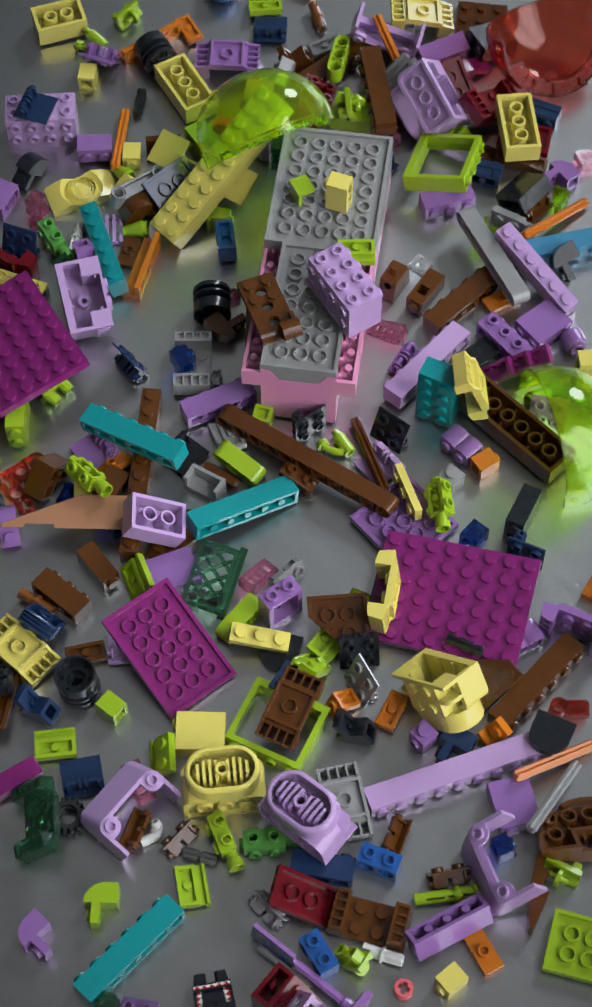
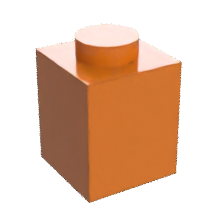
(484, 463)

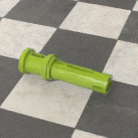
(456, 894)

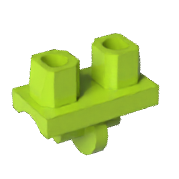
(129, 14)
(352, 104)
(51, 395)
(564, 872)
(353, 959)

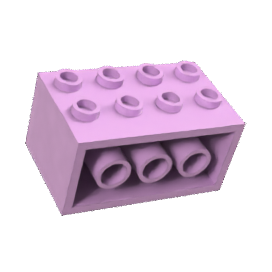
(58, 132)
(344, 289)

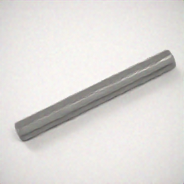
(553, 796)

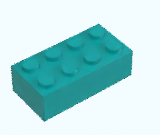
(436, 393)

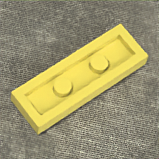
(407, 492)
(259, 637)

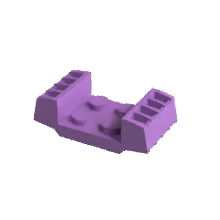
(226, 56)
(566, 619)

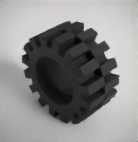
(77, 808)

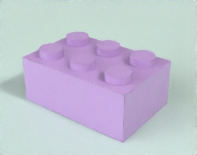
(154, 520)

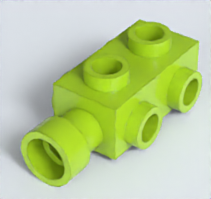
(87, 476)
(439, 503)
(223, 840)

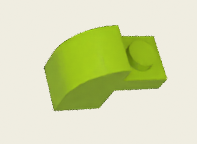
(99, 897)

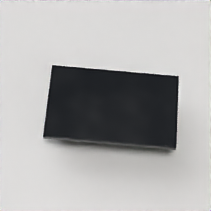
(483, 350)

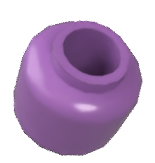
(573, 340)

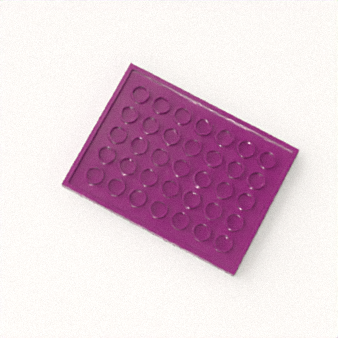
(33, 345)
(458, 592)

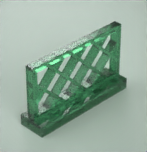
(228, 586)

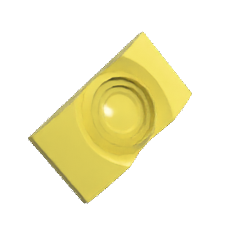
(69, 194)

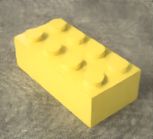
(182, 86)
(517, 127)

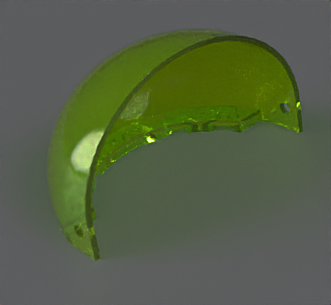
(258, 109)
(571, 404)

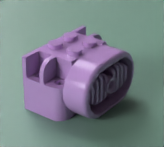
(427, 99)
(84, 297)
(306, 814)

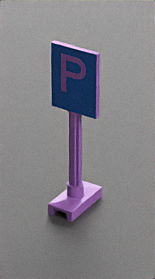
(289, 958)

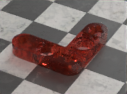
(15, 481)

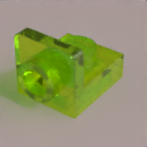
(561, 197)

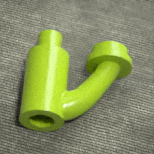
(93, 36)
(344, 448)

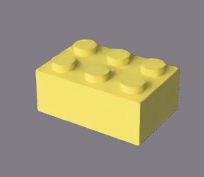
(58, 21)

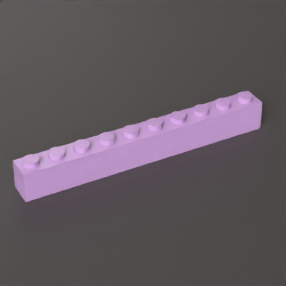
(450, 775)

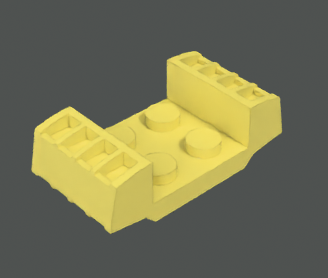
(416, 12)
(472, 382)
(382, 614)
(25, 652)

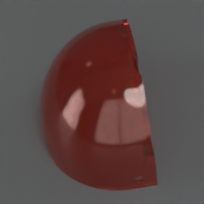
(544, 46)

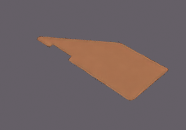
(78, 513)

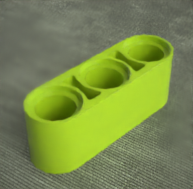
(338, 59)
(239, 463)
(244, 612)

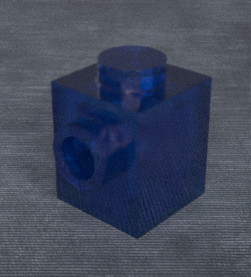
(183, 359)

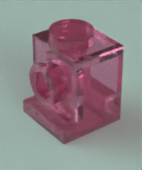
(36, 203)

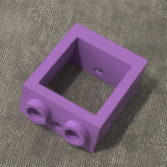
(287, 599)

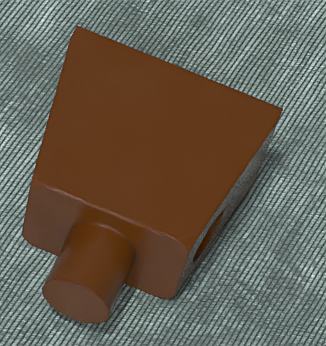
(398, 277)

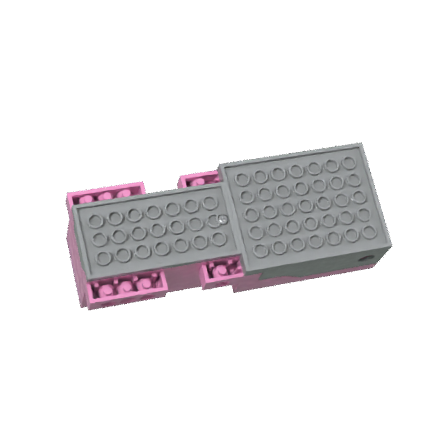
(323, 360)

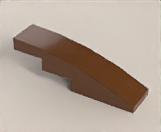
(532, 166)
(536, 905)

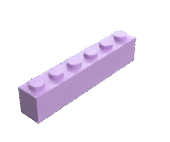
(535, 268)
(441, 347)

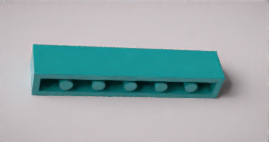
(104, 249)
(134, 436)
(241, 507)
(129, 950)

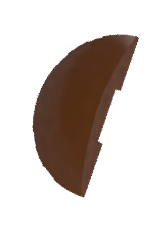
(568, 832)

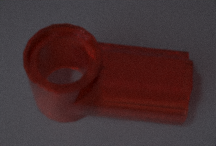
(570, 708)

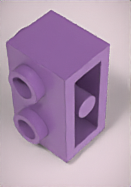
(94, 147)

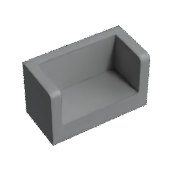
(204, 483)

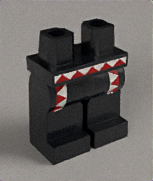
(214, 993)

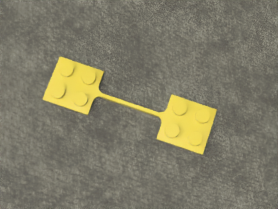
(171, 147)

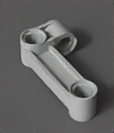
(121, 193)

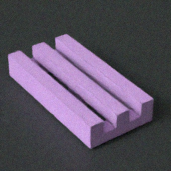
(113, 218)

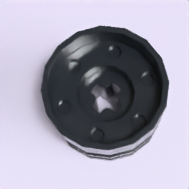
(153, 49)
(209, 298)
(73, 672)

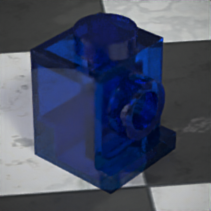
(474, 534)
(503, 847)

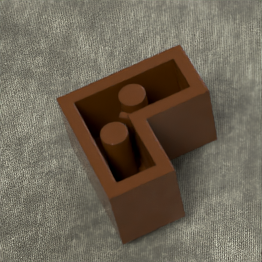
(44, 475)

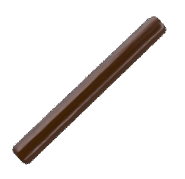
(368, 453)

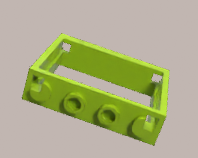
(443, 183)
(269, 757)

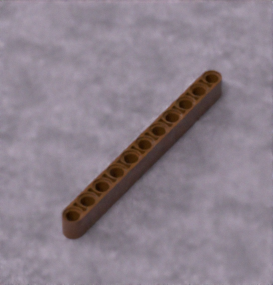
(308, 460)

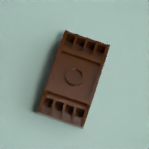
(289, 707)
(368, 921)

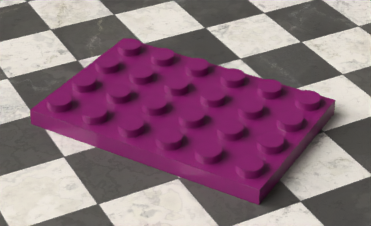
(168, 648)

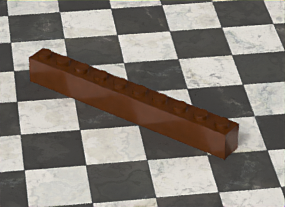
(141, 466)

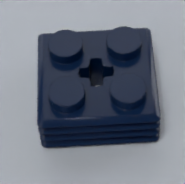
(41, 621)

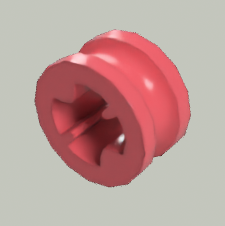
(396, 990)

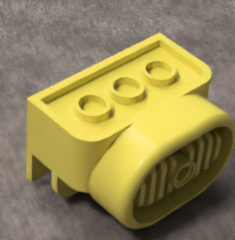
(444, 689)
(222, 780)

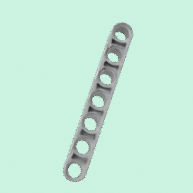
(493, 256)

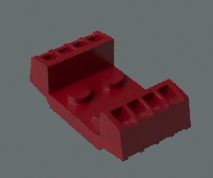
(481, 105)
(26, 262)

